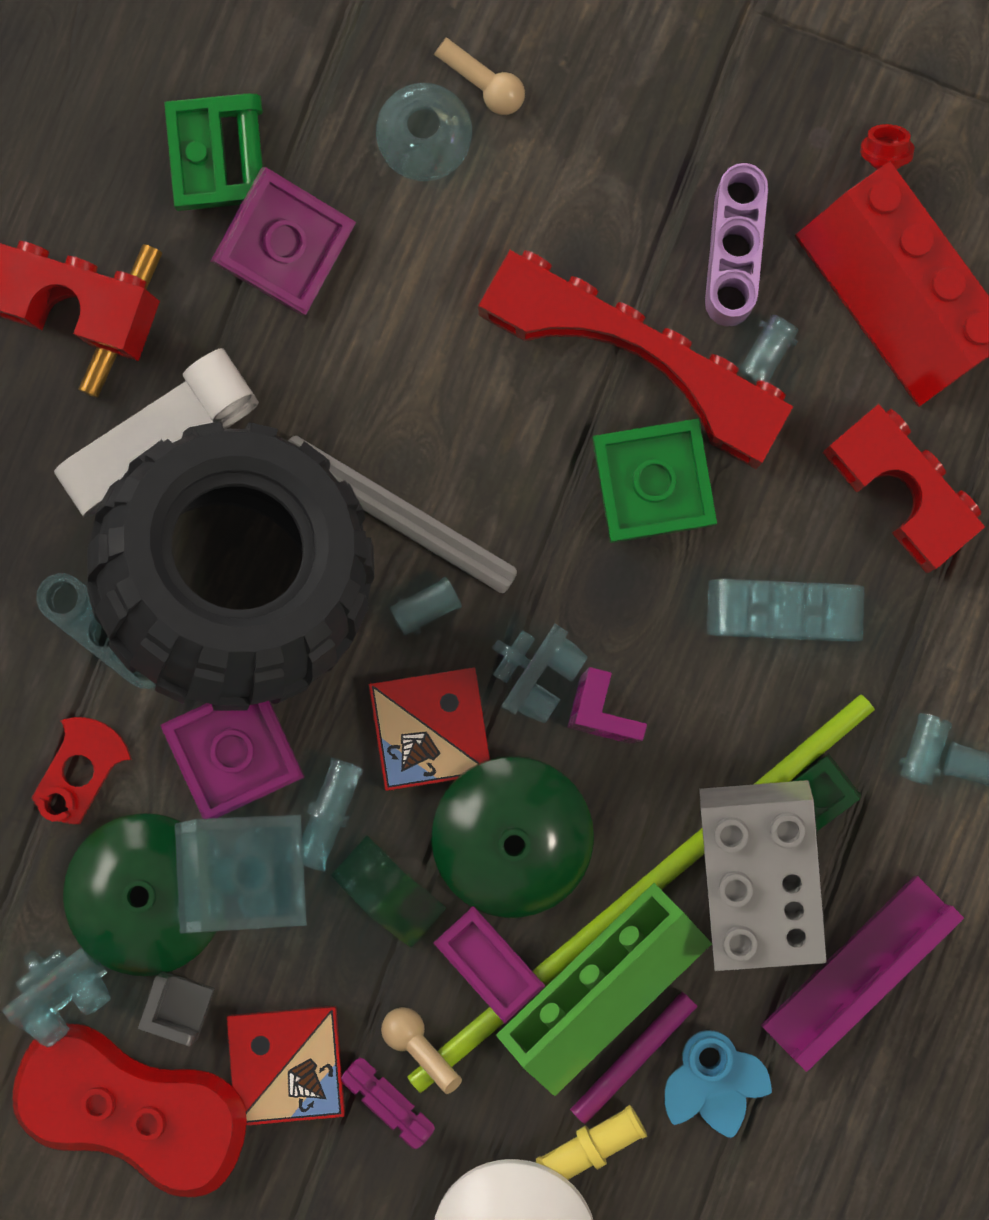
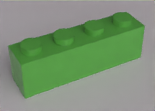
(603, 989)

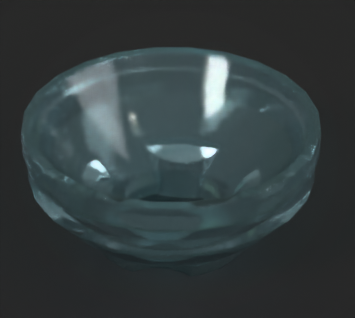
(426, 157)

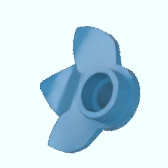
(716, 1090)

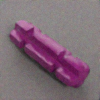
(387, 1103)

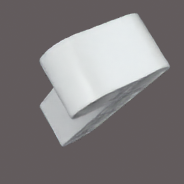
(210, 394)

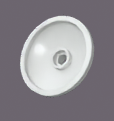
(513, 1192)

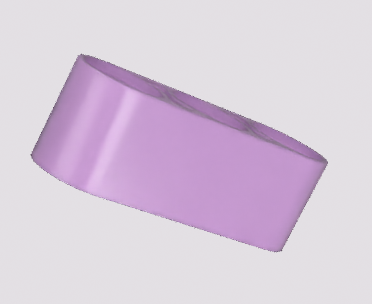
(743, 220)

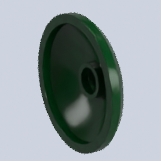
(505, 800)
(99, 905)

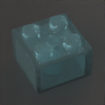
(240, 873)

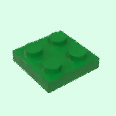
(654, 480)

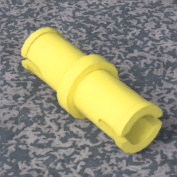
(595, 1144)

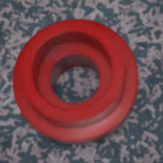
(887, 144)

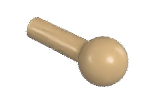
(501, 91)
(404, 1031)

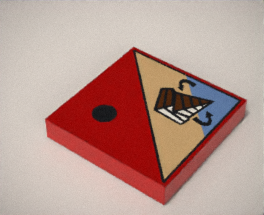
(428, 727)
(287, 1064)

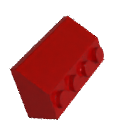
(901, 282)

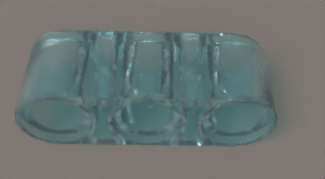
(785, 610)
(81, 624)

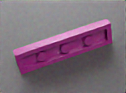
(588, 714)
(861, 973)

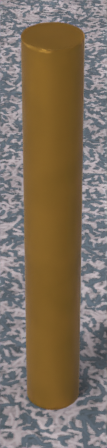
(103, 360)

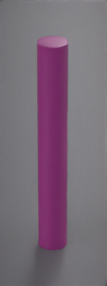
(633, 1058)

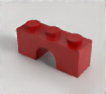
(112, 310)
(939, 516)

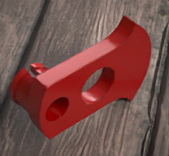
(104, 750)

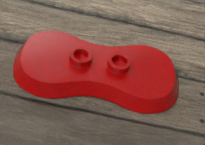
(168, 1124)

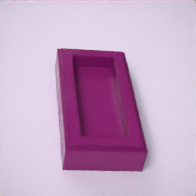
(489, 965)

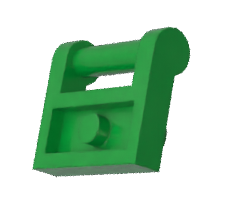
(199, 154)

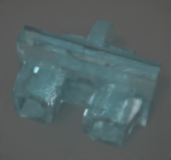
(555, 653)
(52, 986)

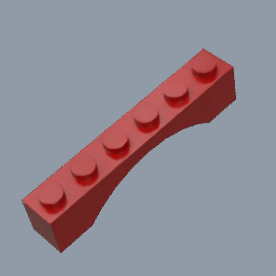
(539, 304)

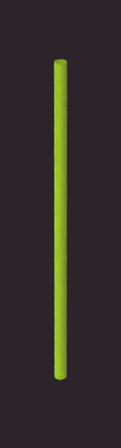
(661, 875)

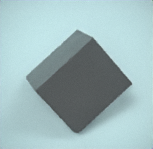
(176, 1008)

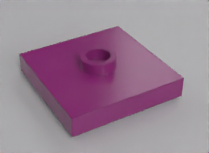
(283, 241)
(231, 756)

